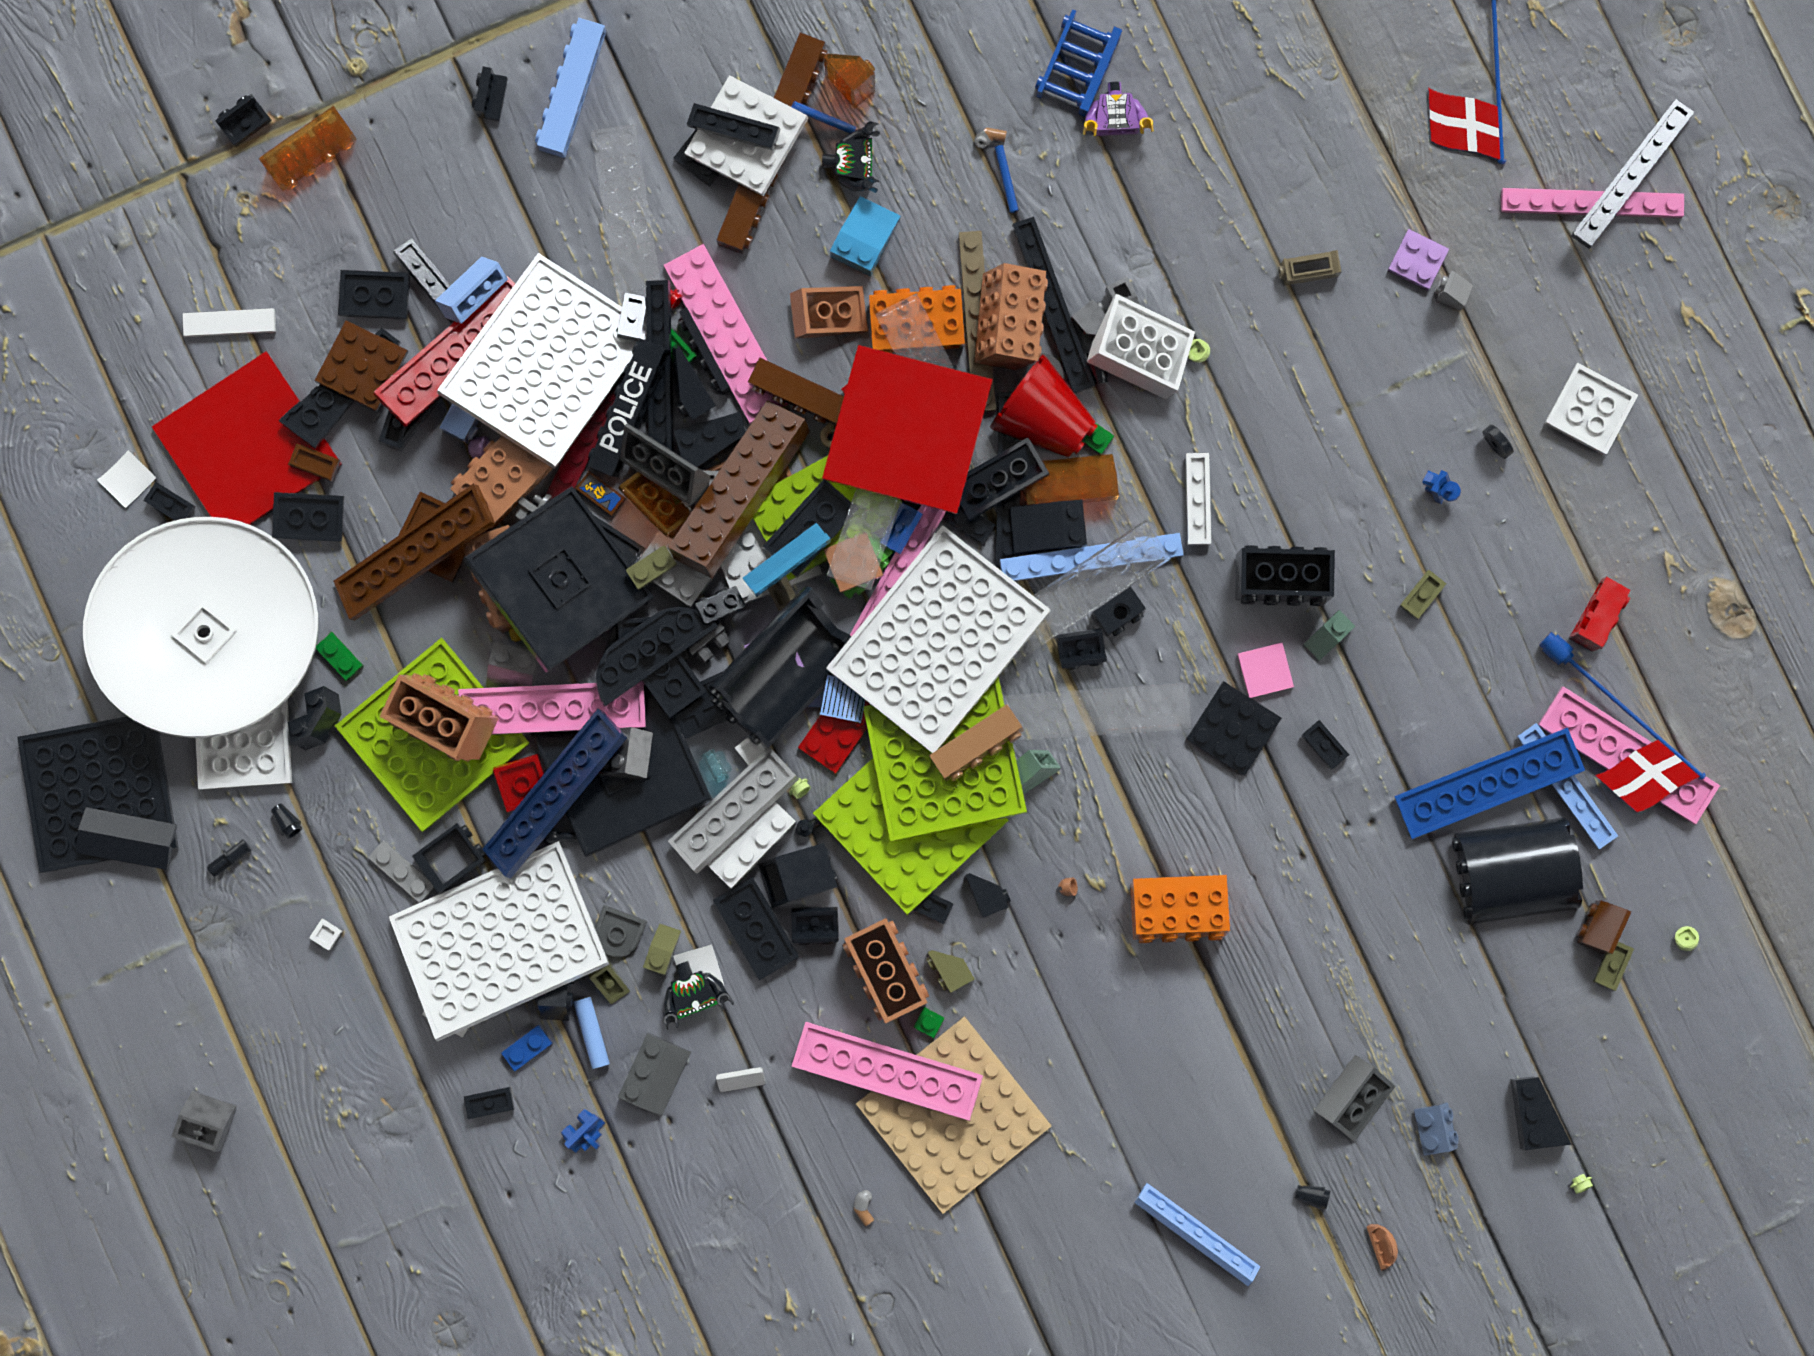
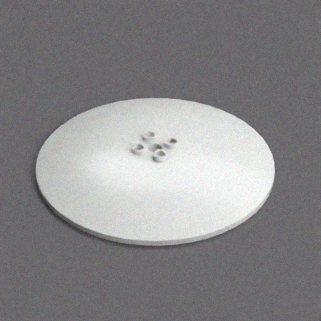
(188, 578)

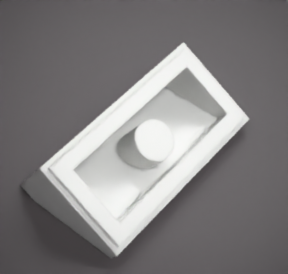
(740, 1079)

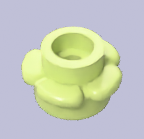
(800, 788)
(1581, 1184)

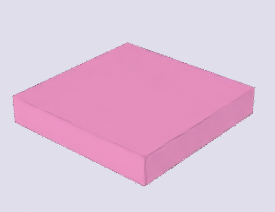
(1265, 670)

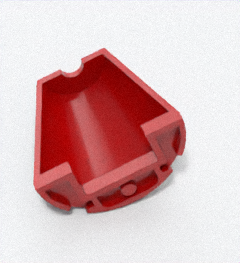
(1045, 412)

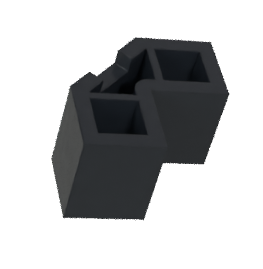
(322, 711)

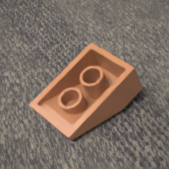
(828, 311)

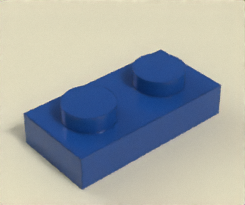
(903, 527)
(526, 1048)

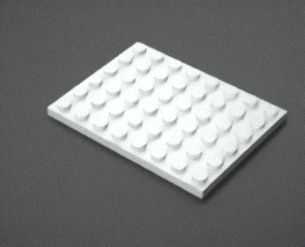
(542, 362)
(938, 639)
(498, 942)

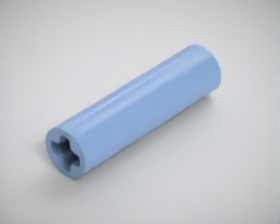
(591, 1032)

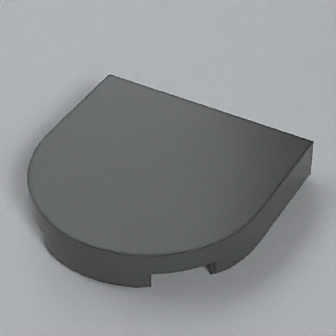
(619, 931)

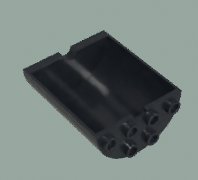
(1518, 870)

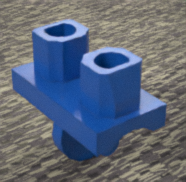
(1441, 486)
(586, 1134)

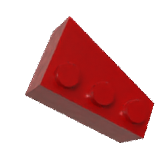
(1600, 614)

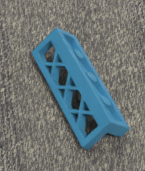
(786, 559)

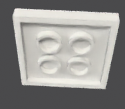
(1591, 409)

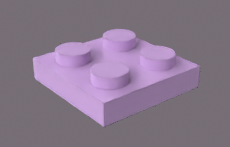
(1418, 259)

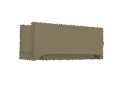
(1286, 269)

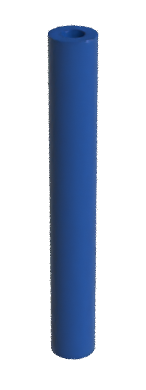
(822, 117)
(1006, 178)

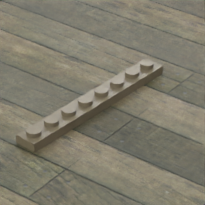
(972, 272)

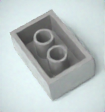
(681, 581)

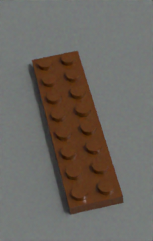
(414, 552)

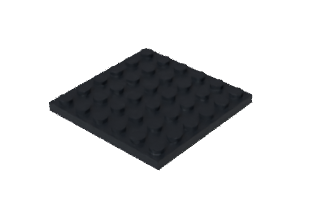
(94, 766)

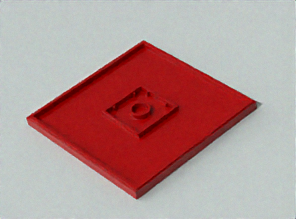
(907, 429)
(234, 444)

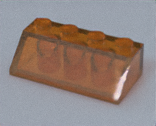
(308, 149)
(1076, 479)

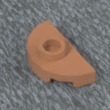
(1383, 1244)

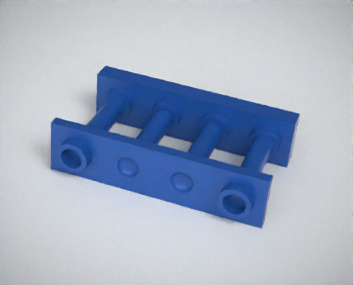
(1100, 60)

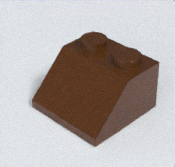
(1603, 927)

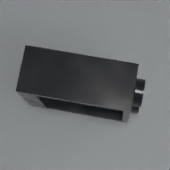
(429, 870)

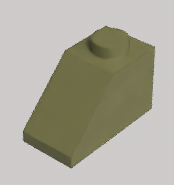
(662, 949)
(609, 983)

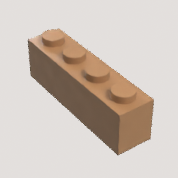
(977, 743)

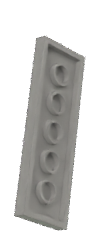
(733, 810)

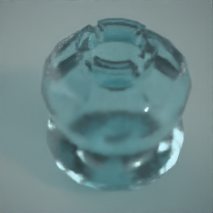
(715, 766)

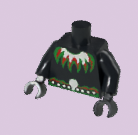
(854, 159)
(692, 994)

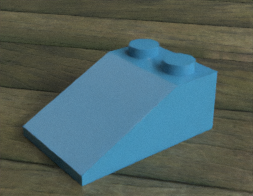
(864, 236)

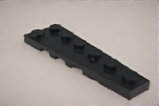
(321, 410)

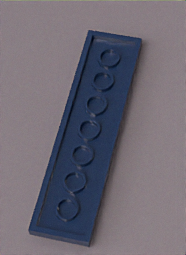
(554, 793)

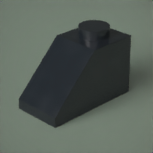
(988, 895)

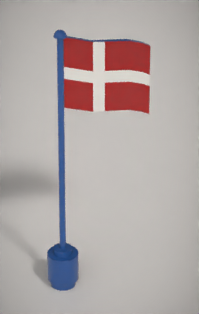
(1469, 122)
(1647, 772)

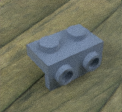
(1436, 1129)

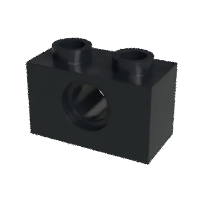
(1105, 614)

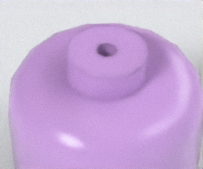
(477, 445)

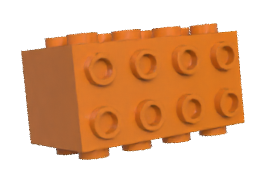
(941, 306)
(1180, 908)

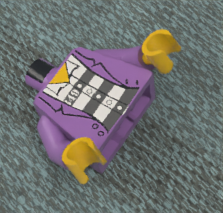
(1116, 114)

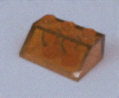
(851, 76)
(657, 504)

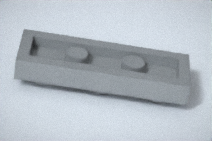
(401, 871)

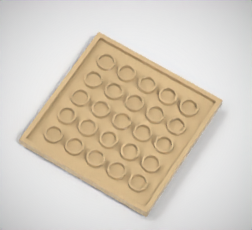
(952, 1153)

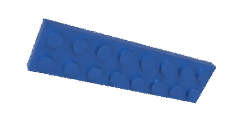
(1489, 783)

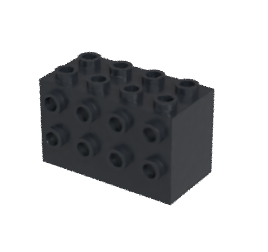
(1284, 575)

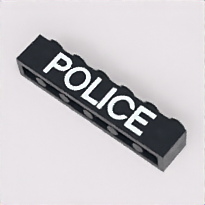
(629, 405)

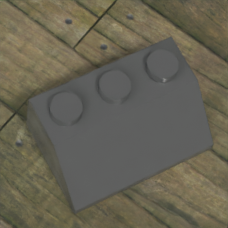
(654, 1074)
(1354, 1097)

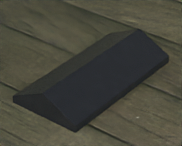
(1002, 478)
(126, 838)

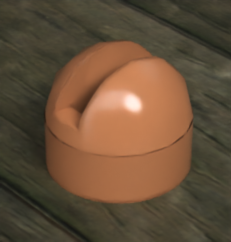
(1069, 886)

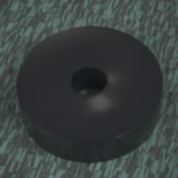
(1498, 441)

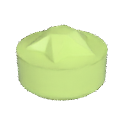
(1199, 351)
(1687, 938)

